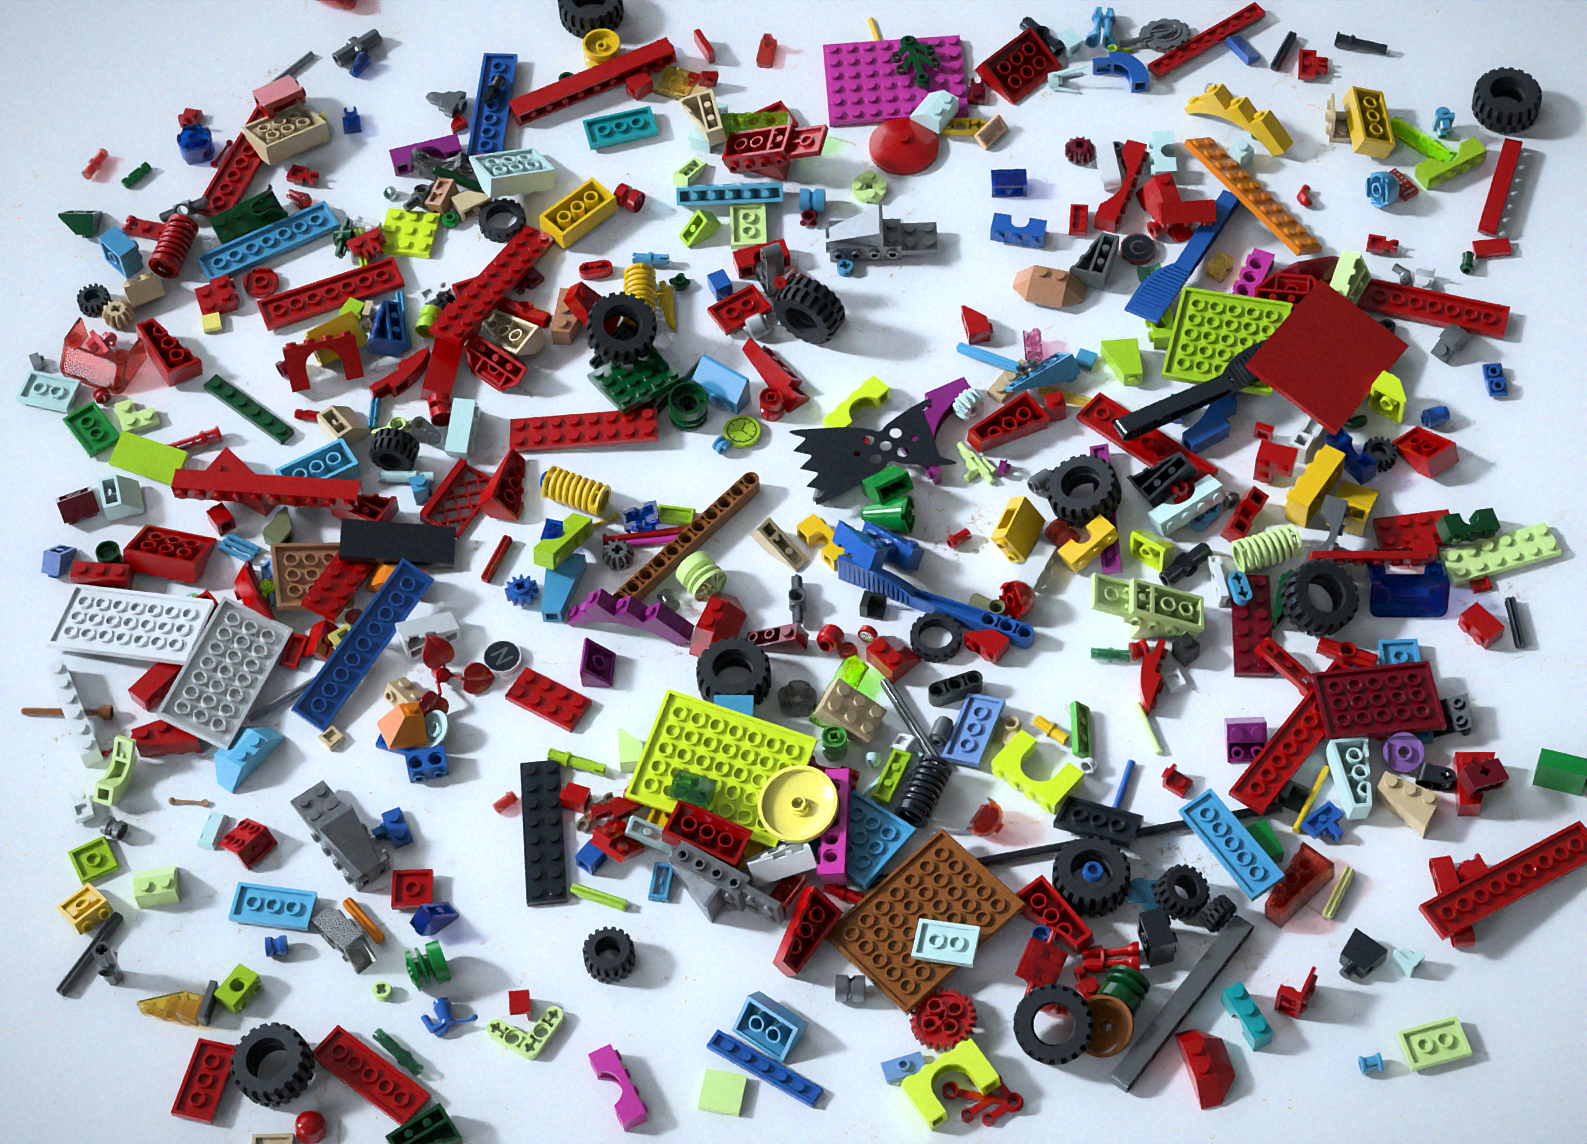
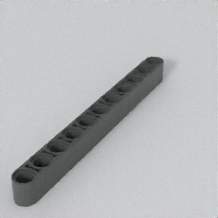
(1181, 1004)

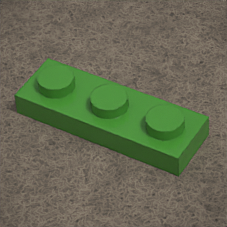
(1080, 730)

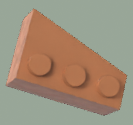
(565, 324)

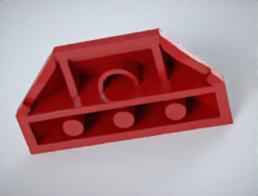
(1285, 287)
(494, 363)
(248, 591)
(720, 619)
(1206, 1066)

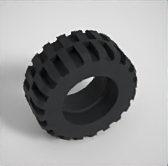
(584, 21)
(1510, 84)
(628, 307)
(809, 310)
(1078, 472)
(1335, 582)
(730, 654)
(1091, 899)
(1024, 1024)
(255, 1048)

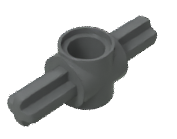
(419, 196)
(192, 207)
(797, 592)

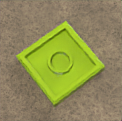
(93, 860)

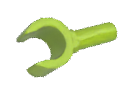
(1113, 47)

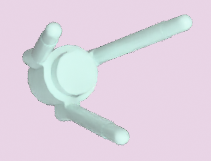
(1055, 78)

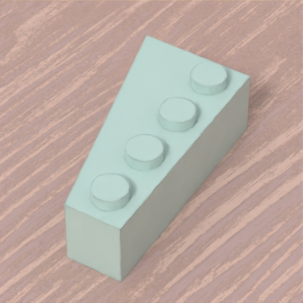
(1351, 775)

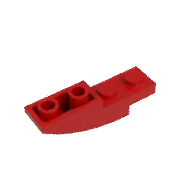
(407, 374)
(1150, 676)
(617, 808)

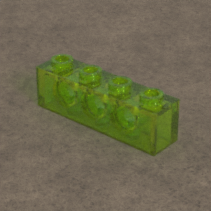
(747, 121)

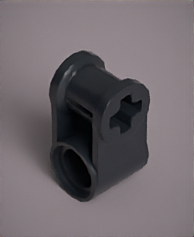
(1434, 777)

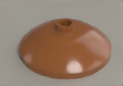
(1112, 1011)

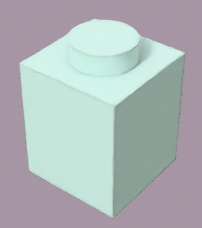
(1242, 153)

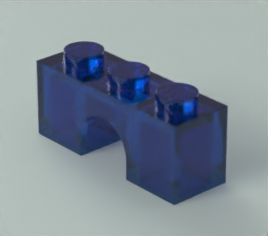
(1361, 466)

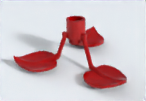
(435, 656)

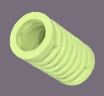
(1266, 548)

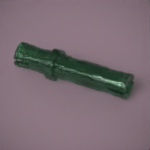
(403, 1057)

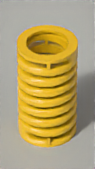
(640, 280)
(576, 491)

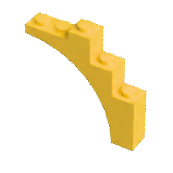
(1242, 112)

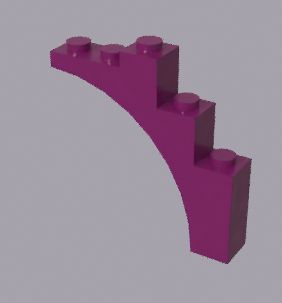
(936, 414)
(629, 611)

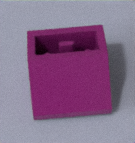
(1244, 738)

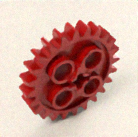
(943, 1020)

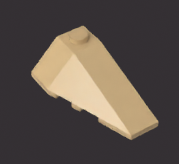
(514, 333)

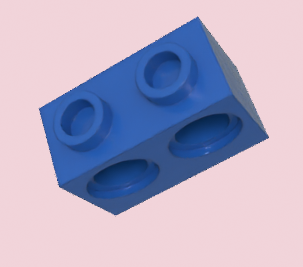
(426, 759)

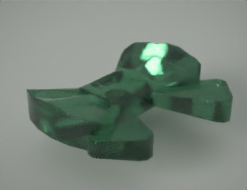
(1143, 272)

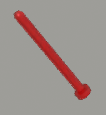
(781, 281)
(644, 534)

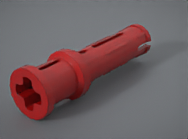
(203, 435)

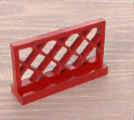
(444, 492)

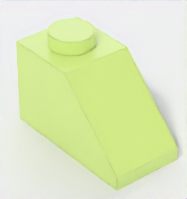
(629, 751)

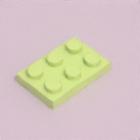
(747, 225)
(1434, 1043)

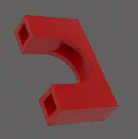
(297, 355)

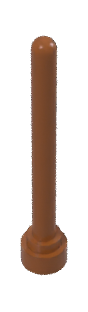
(105, 712)

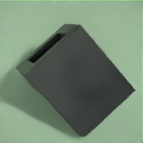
(873, 605)
(1294, 796)

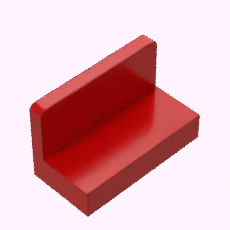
(318, 641)

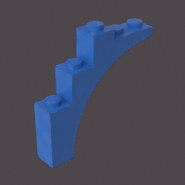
(1211, 426)

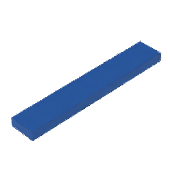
(765, 1068)

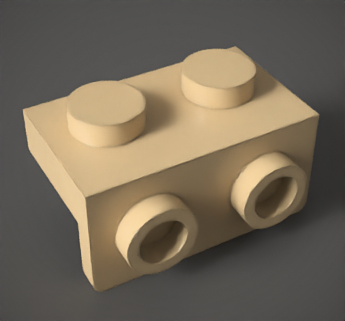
(401, 692)

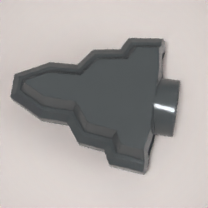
(449, 102)

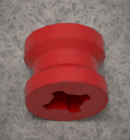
(1156, 229)
(1138, 649)

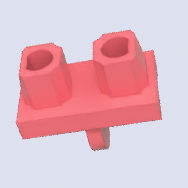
(103, 342)

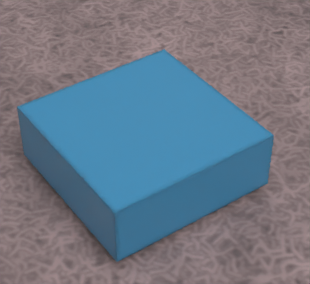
(1086, 359)

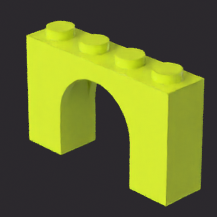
(1049, 793)
(964, 1059)

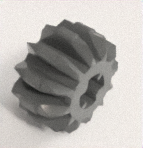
(618, 554)

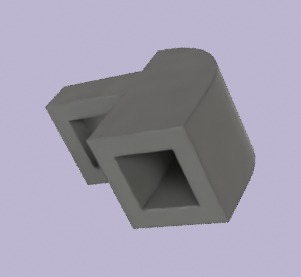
(1450, 340)

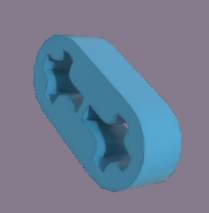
(1208, 519)
(1243, 588)

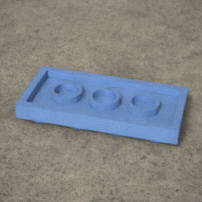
(973, 730)

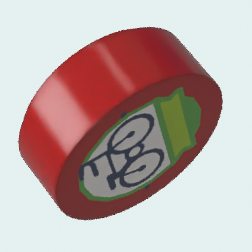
(867, 633)

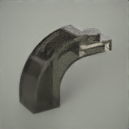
(459, 164)

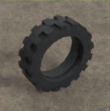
(501, 206)
(935, 620)

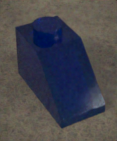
(433, 918)

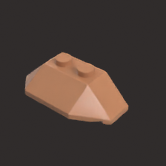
(1049, 286)

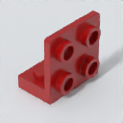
(249, 842)
(1293, 1002)

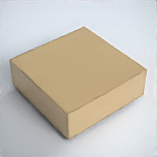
(331, 738)

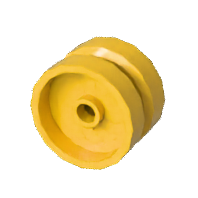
(600, 46)

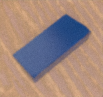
(1242, 49)

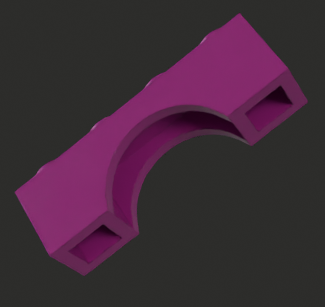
(440, 148)

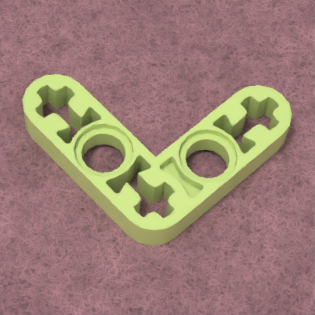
(527, 1040)

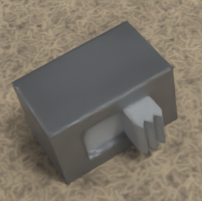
(36, 361)

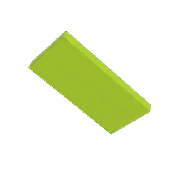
(147, 458)

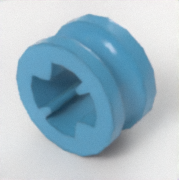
(845, 263)
(721, 445)

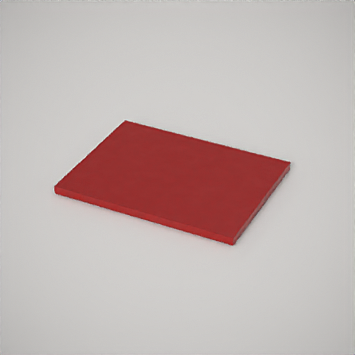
(1326, 356)

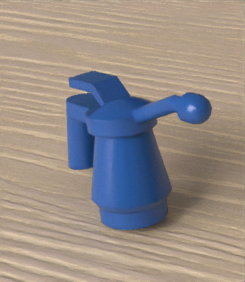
(444, 1012)

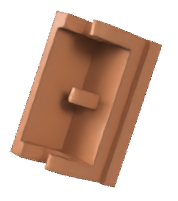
(440, 196)

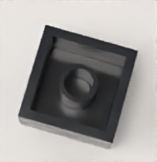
(1156, 936)

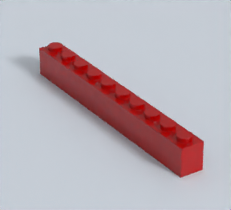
(591, 81)
(267, 489)

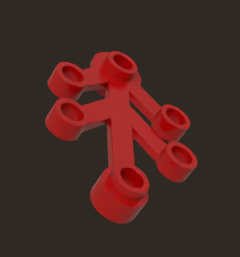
(985, 1101)

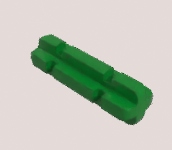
(136, 174)

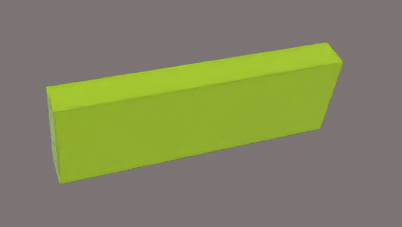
(891, 776)

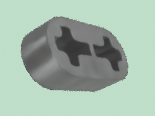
(429, 427)

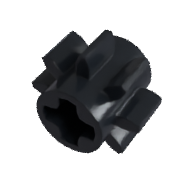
(443, 299)

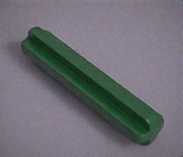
(459, 179)

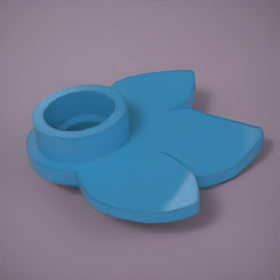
(1142, 893)

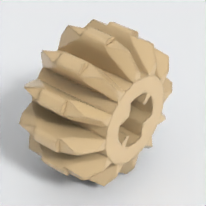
(117, 313)

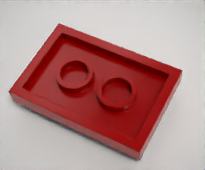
(735, 309)

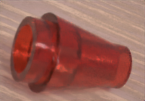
(300, 199)

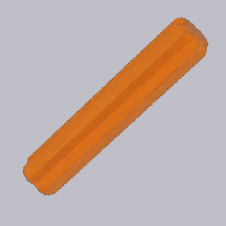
(363, 920)

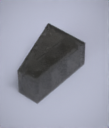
(345, 937)

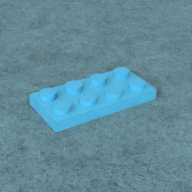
(273, 906)

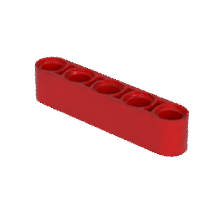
(1444, 878)

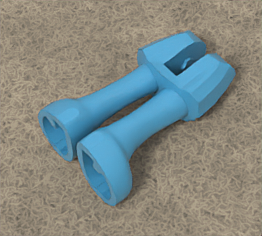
(1093, 37)

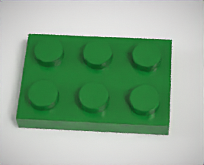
(91, 429)

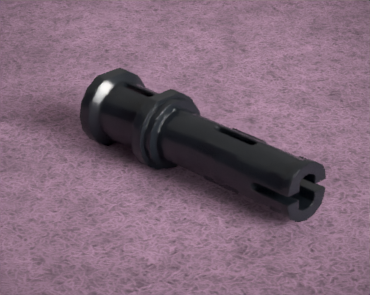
(1353, 42)

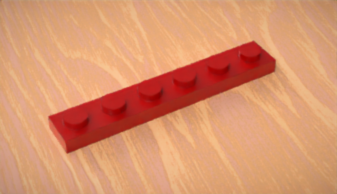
(1377, 558)

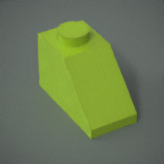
(699, 228)

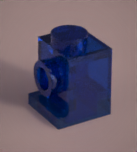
(552, 529)

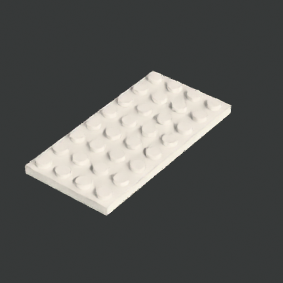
(130, 624)
(224, 673)

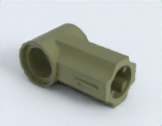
(995, 606)

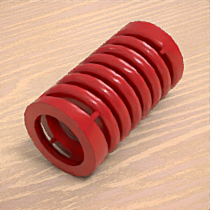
(173, 246)

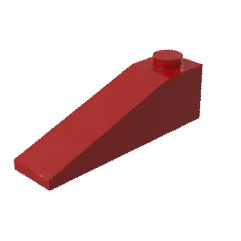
(1159, 190)

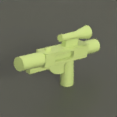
(975, 466)

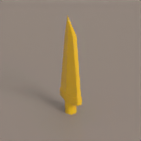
(666, 301)

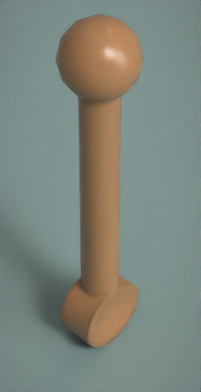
(205, 803)

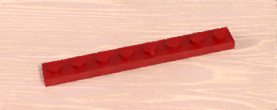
(1206, 40)

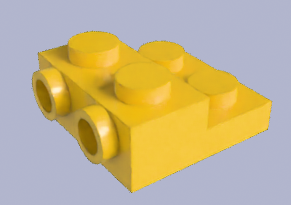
(85, 909)

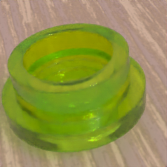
(266, 587)

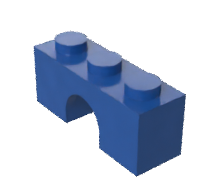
(1030, 235)

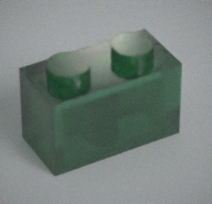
(693, 788)

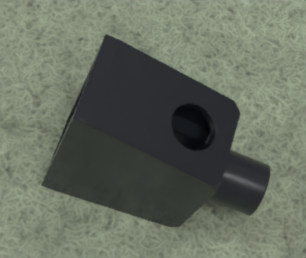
(1361, 955)

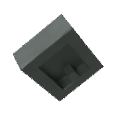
(625, 331)

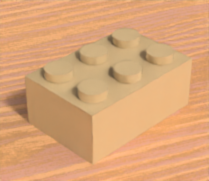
(851, 710)

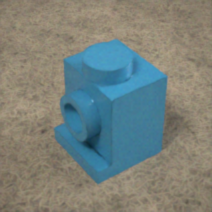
(420, 488)

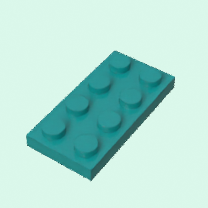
(620, 128)

